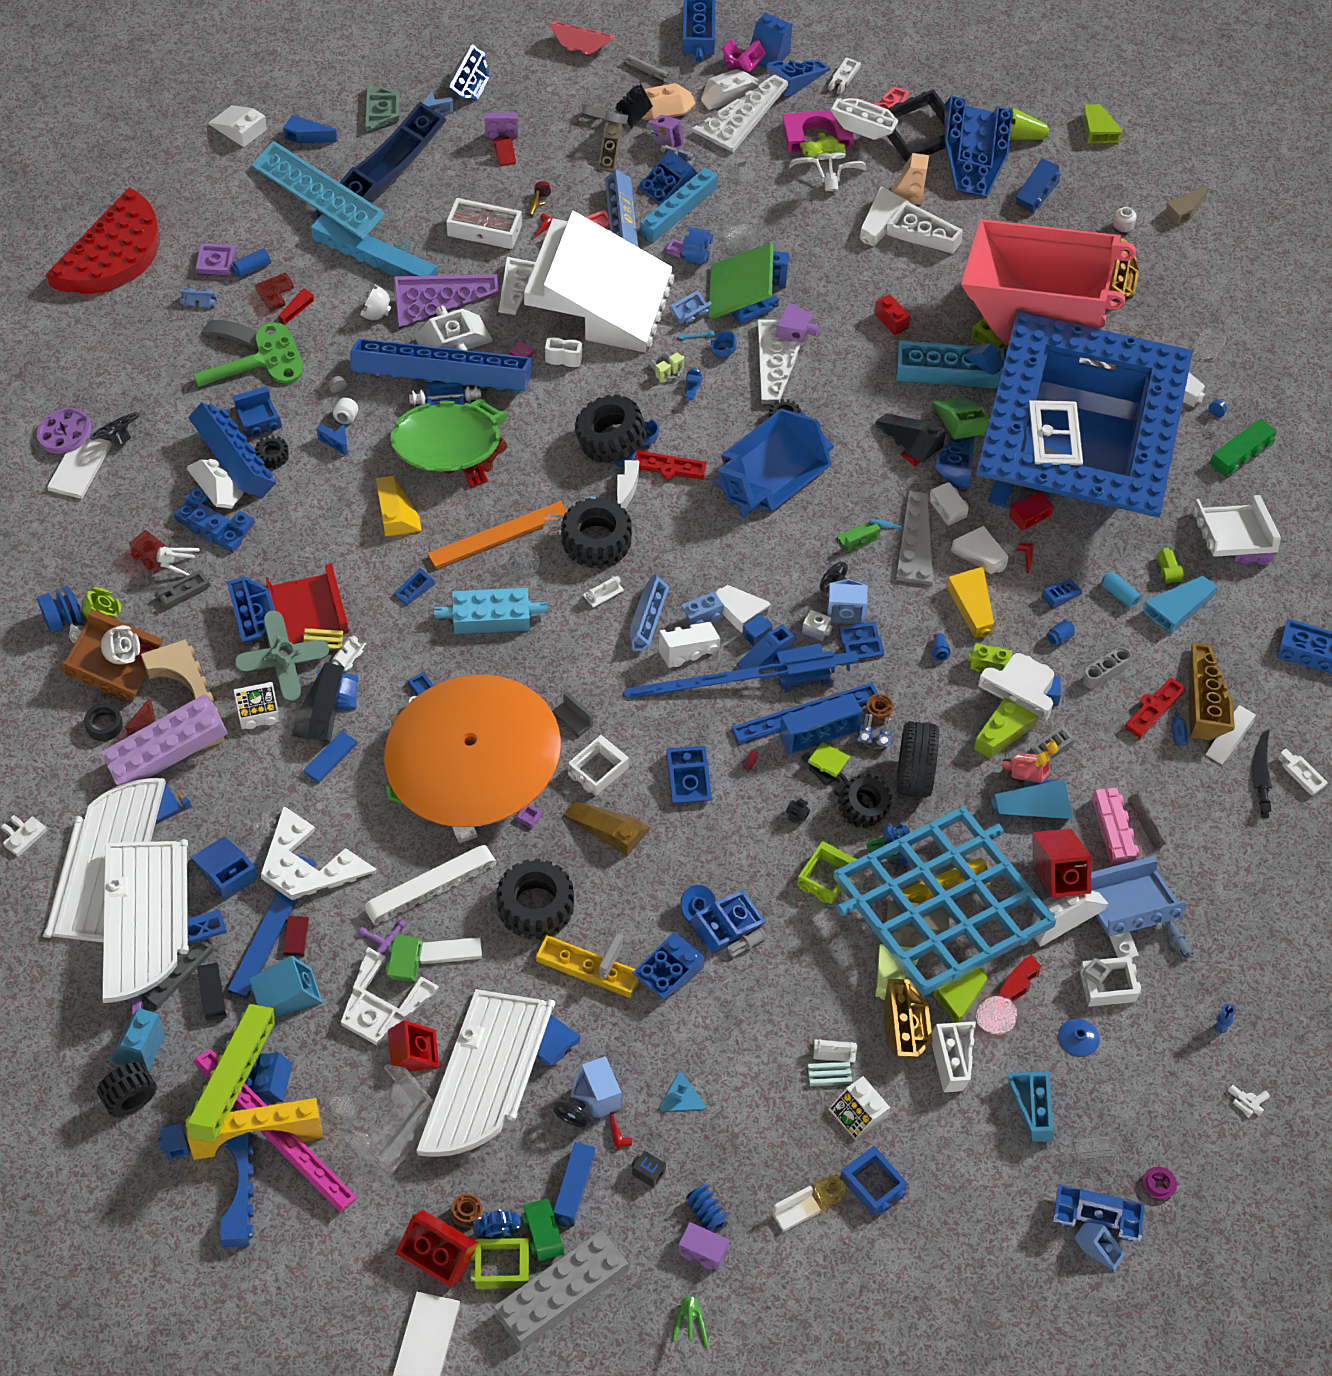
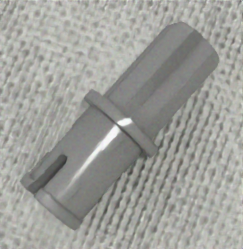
(746, 942)

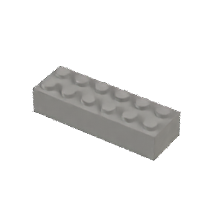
(561, 1289)

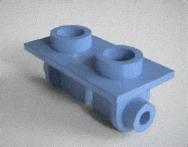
(204, 297)

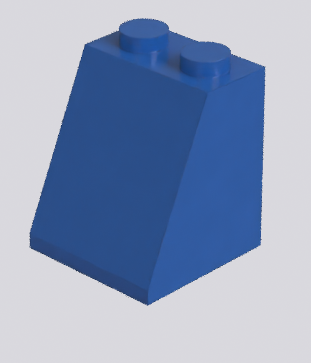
(774, 36)

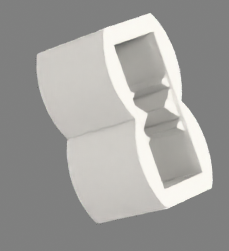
(563, 352)

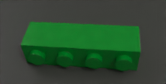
(1243, 447)

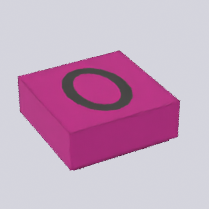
(522, 350)

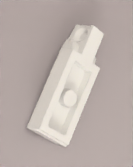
(1302, 772)

